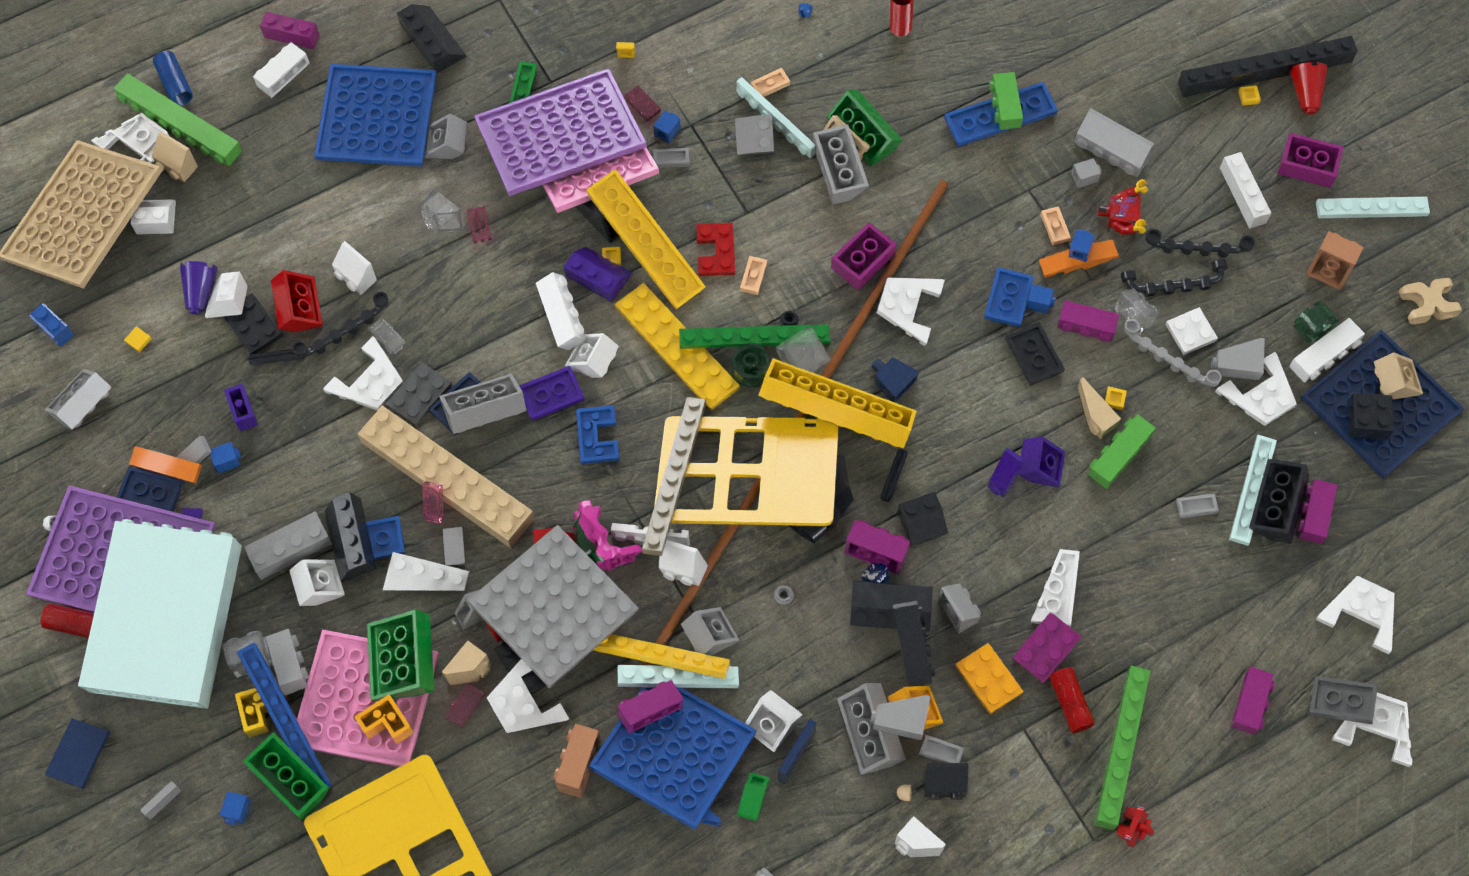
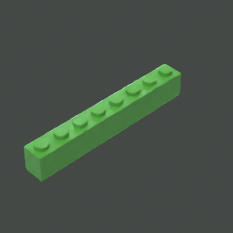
(178, 120)
(1122, 748)

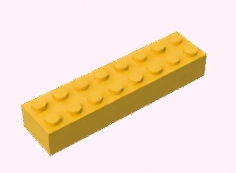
(837, 403)

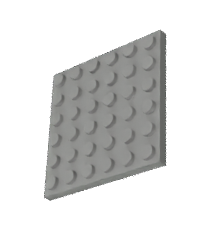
(553, 606)

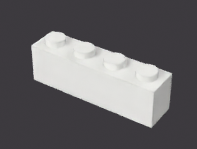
(1245, 190)
(561, 311)
(1326, 350)

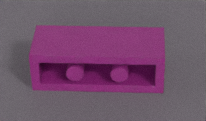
(289, 30)
(1088, 321)
(1317, 511)
(1253, 700)
(649, 706)

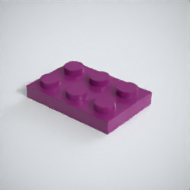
(1047, 647)

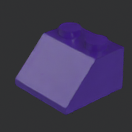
(1041, 461)

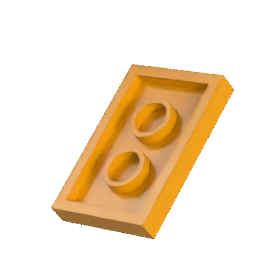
(989, 678)

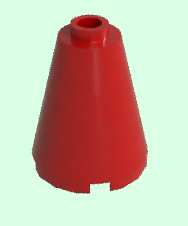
(1309, 85)

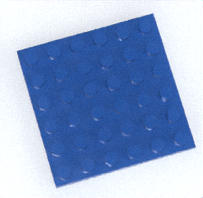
(376, 115)
(677, 759)

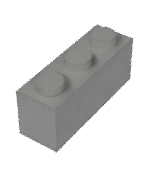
(287, 661)

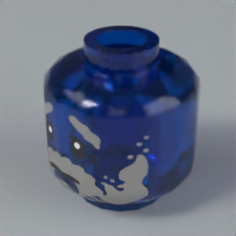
(876, 573)

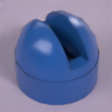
(805, 10)

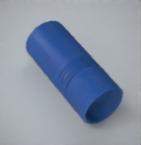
(172, 77)

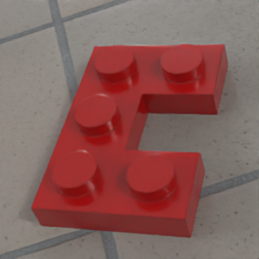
(723, 237)

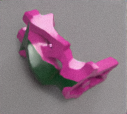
(593, 539)

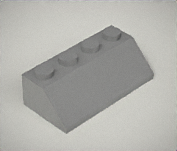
(1114, 143)
(840, 163)
(483, 403)
(288, 545)
(871, 747)

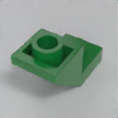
(753, 796)

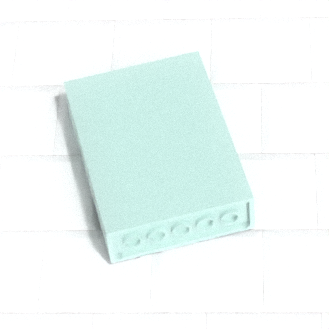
(160, 614)

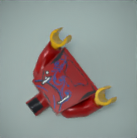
(1124, 210)

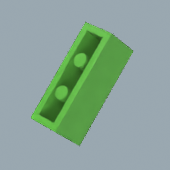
(1006, 101)

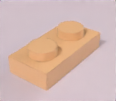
(771, 82)
(1055, 226)
(753, 275)

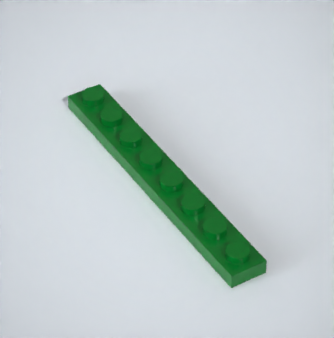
(740, 336)

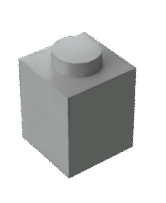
(1086, 173)

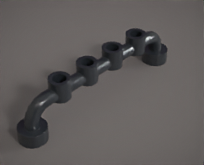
(1154, 236)
(1168, 286)
(351, 326)

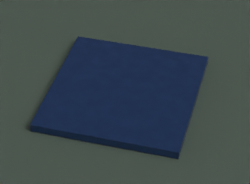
(1414, 417)

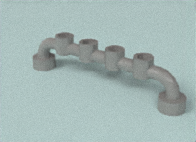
(1212, 377)

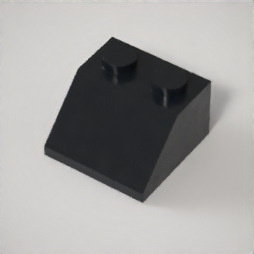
(922, 518)
(946, 780)

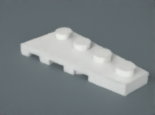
(632, 532)
(419, 574)
(1059, 589)

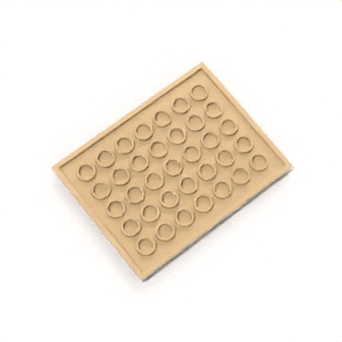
(80, 213)

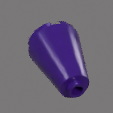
(197, 284)

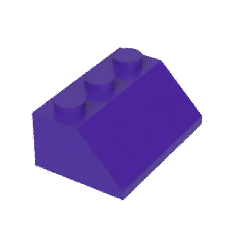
(596, 273)

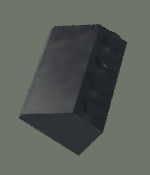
(430, 36)
(1279, 500)
(349, 536)
(874, 603)

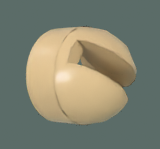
(904, 792)

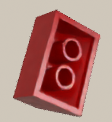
(296, 301)

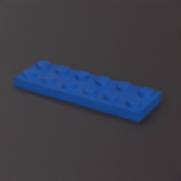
(979, 119)

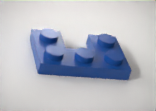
(590, 449)

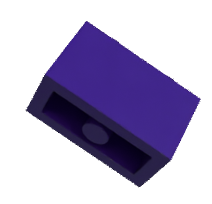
(241, 407)

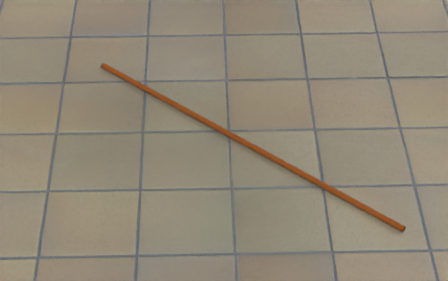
(827, 372)

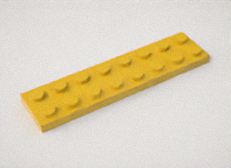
(645, 239)
(661, 331)

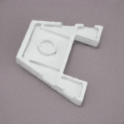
(136, 133)
(901, 300)
(374, 385)
(1267, 399)
(1367, 603)
(516, 705)
(1389, 722)

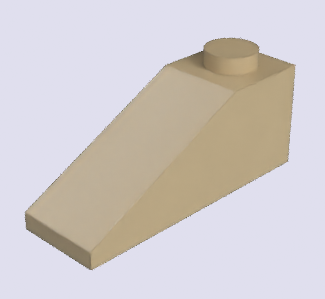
(1099, 414)

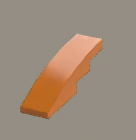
(1060, 262)
(165, 464)

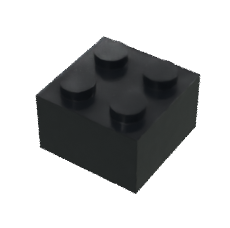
(1370, 416)

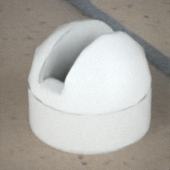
(49, 519)

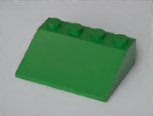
(400, 656)

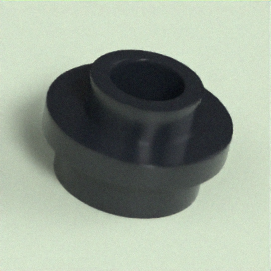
(789, 315)

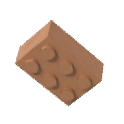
(1334, 260)
(576, 758)

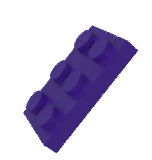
(551, 393)

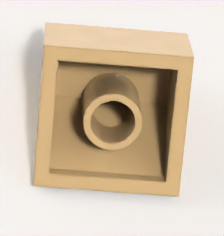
(173, 157)
(1397, 376)
(467, 666)

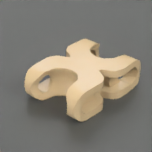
(1430, 301)

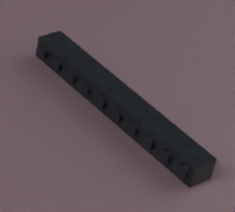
(1265, 66)

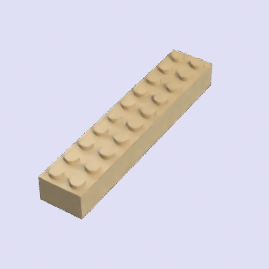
(462, 486)

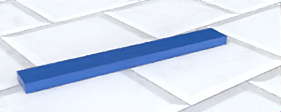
(279, 708)

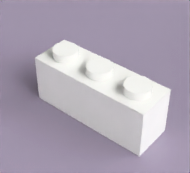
(281, 69)

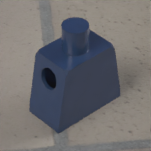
(894, 378)

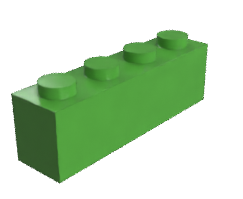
(1121, 451)

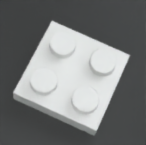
(1191, 331)

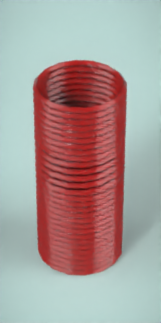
(901, 17)
(66, 620)
(1072, 698)

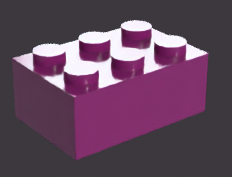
(1310, 160)
(863, 256)
(877, 546)

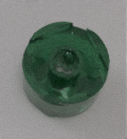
(1315, 322)
(750, 365)

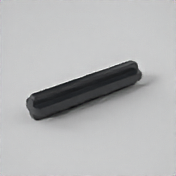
(271, 357)
(893, 475)

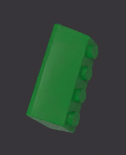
(867, 125)
(287, 776)

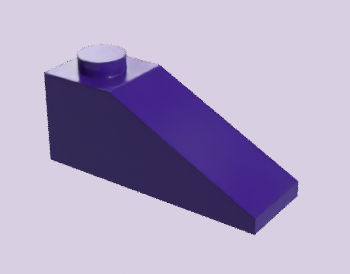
(1005, 473)

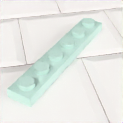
(779, 121)
(1372, 207)
(1262, 451)
(654, 674)

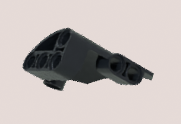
(842, 501)

